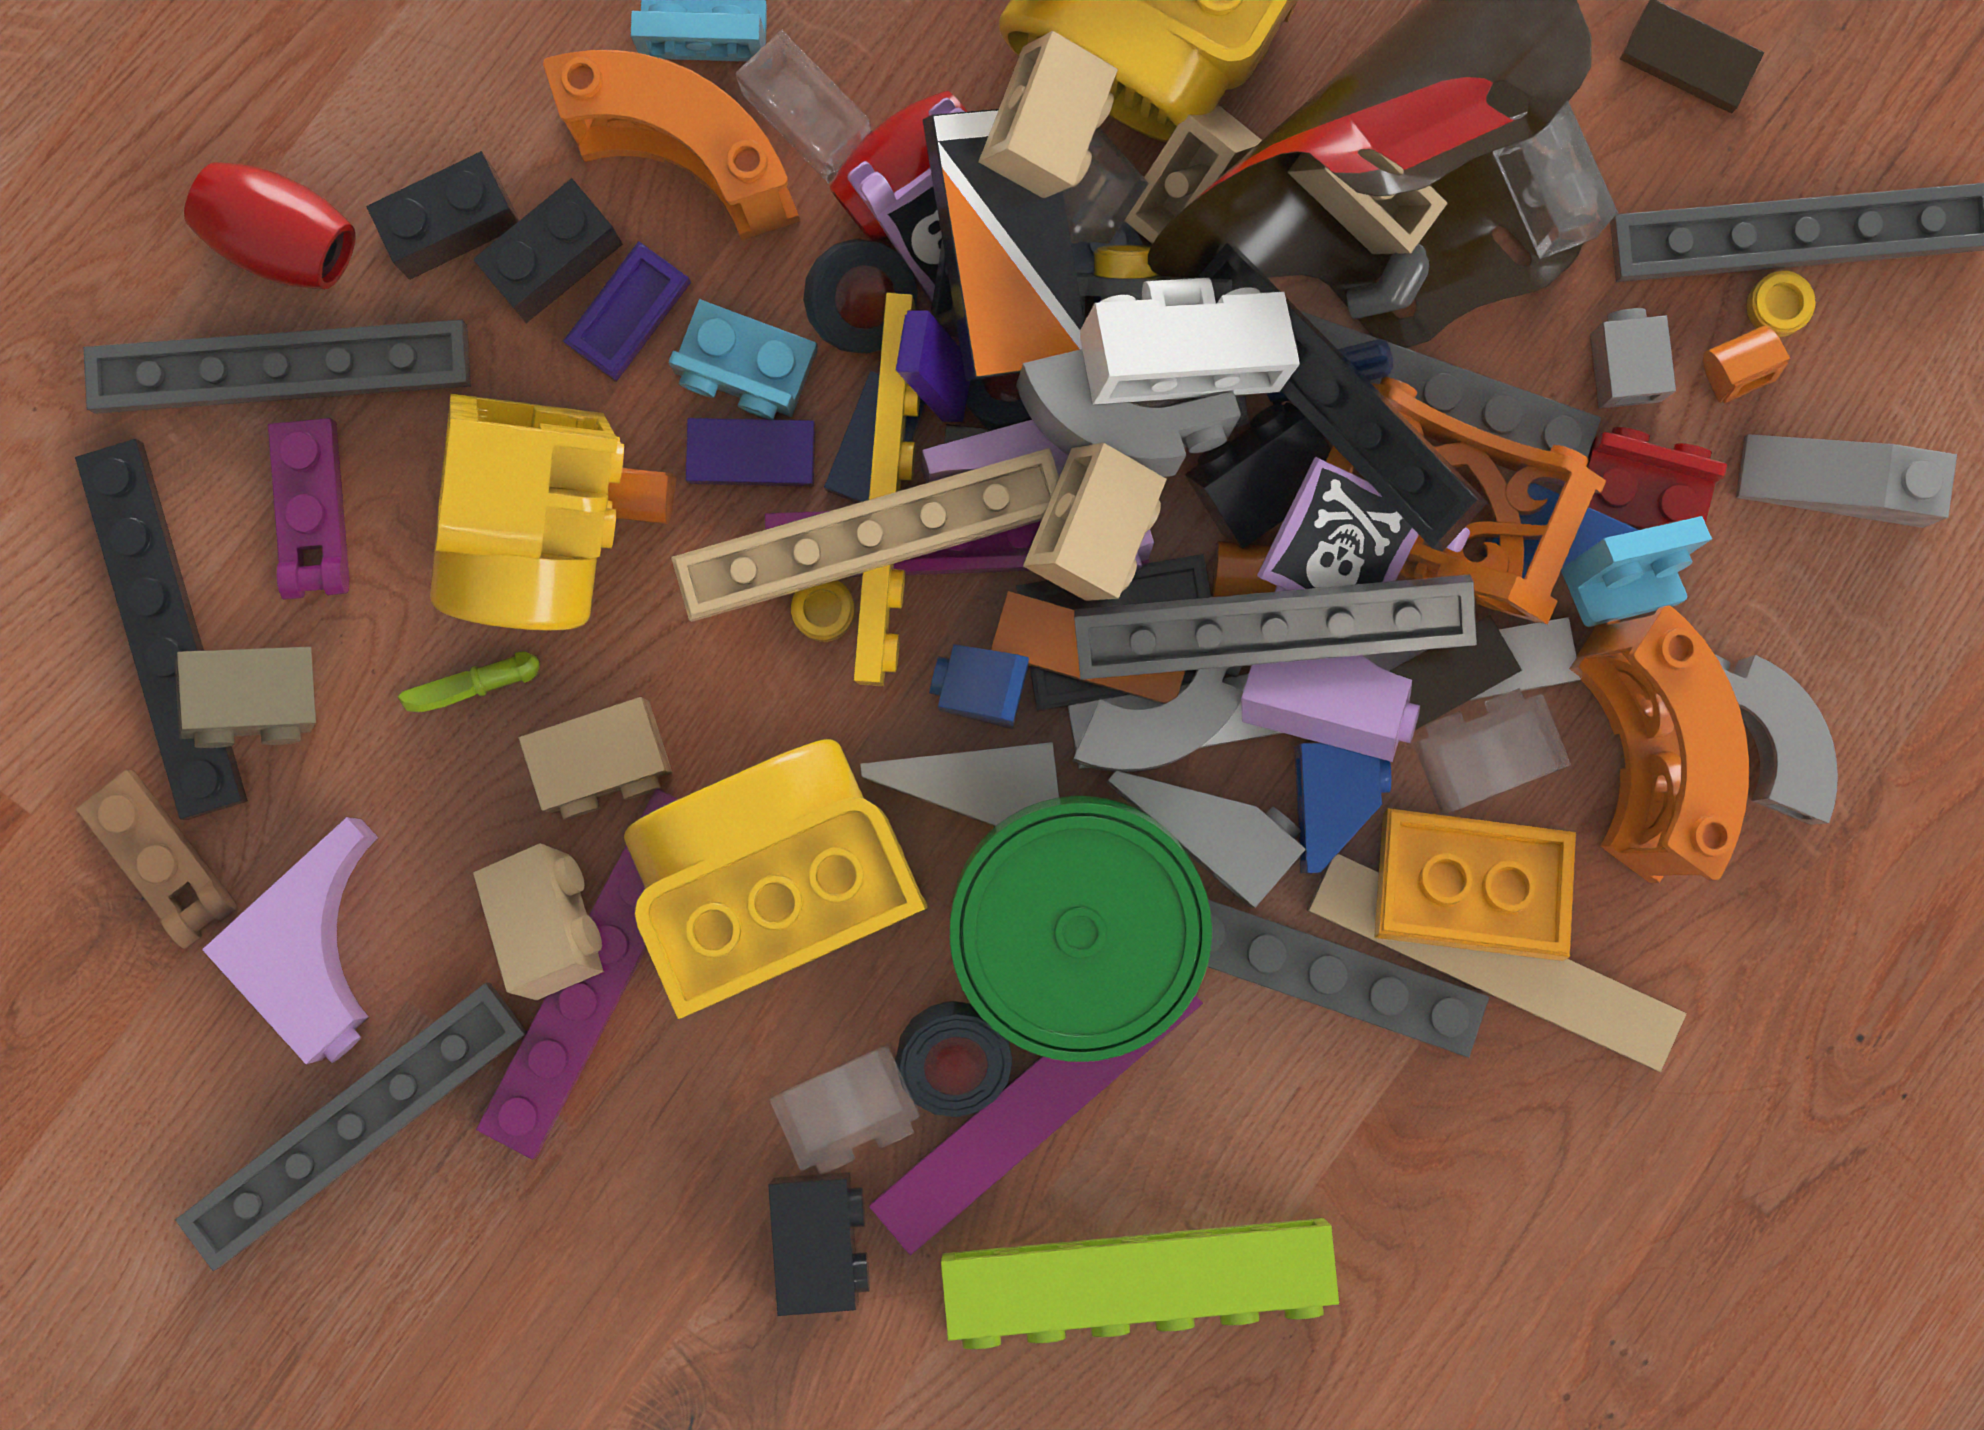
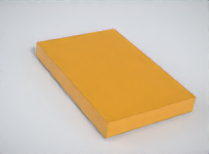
(1475, 885)

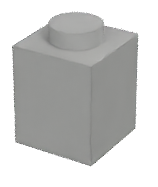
(1632, 359)

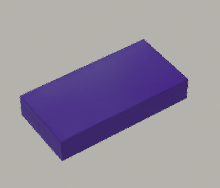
(627, 311)
(933, 366)
(750, 452)

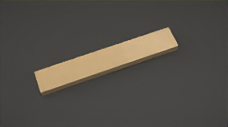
(866, 535)
(1544, 987)

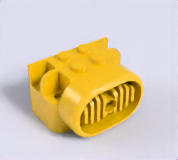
(1167, 53)
(523, 513)
(765, 875)

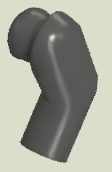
(1395, 288)

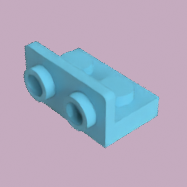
(700, 29)
(744, 360)
(1634, 571)

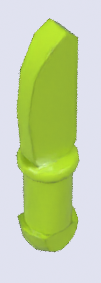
(469, 683)

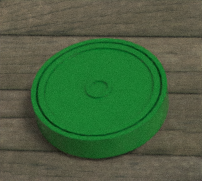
(1080, 929)

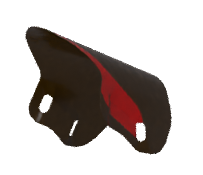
(1437, 105)

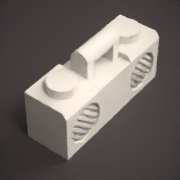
(1187, 344)

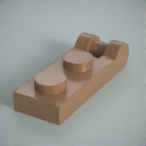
(156, 856)

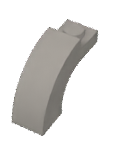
(1062, 408)
(1160, 735)
(1791, 739)

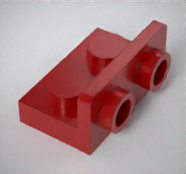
(1651, 482)

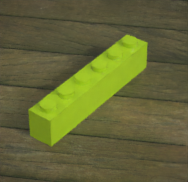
(1139, 1280)

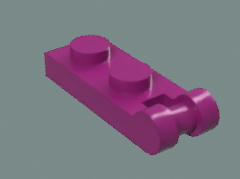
(308, 506)

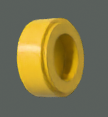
(1122, 262)
(1781, 302)
(823, 611)

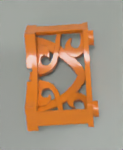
(669, 113)
(1499, 576)
(1680, 745)

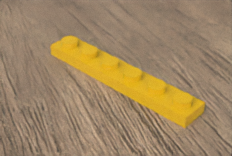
(891, 462)

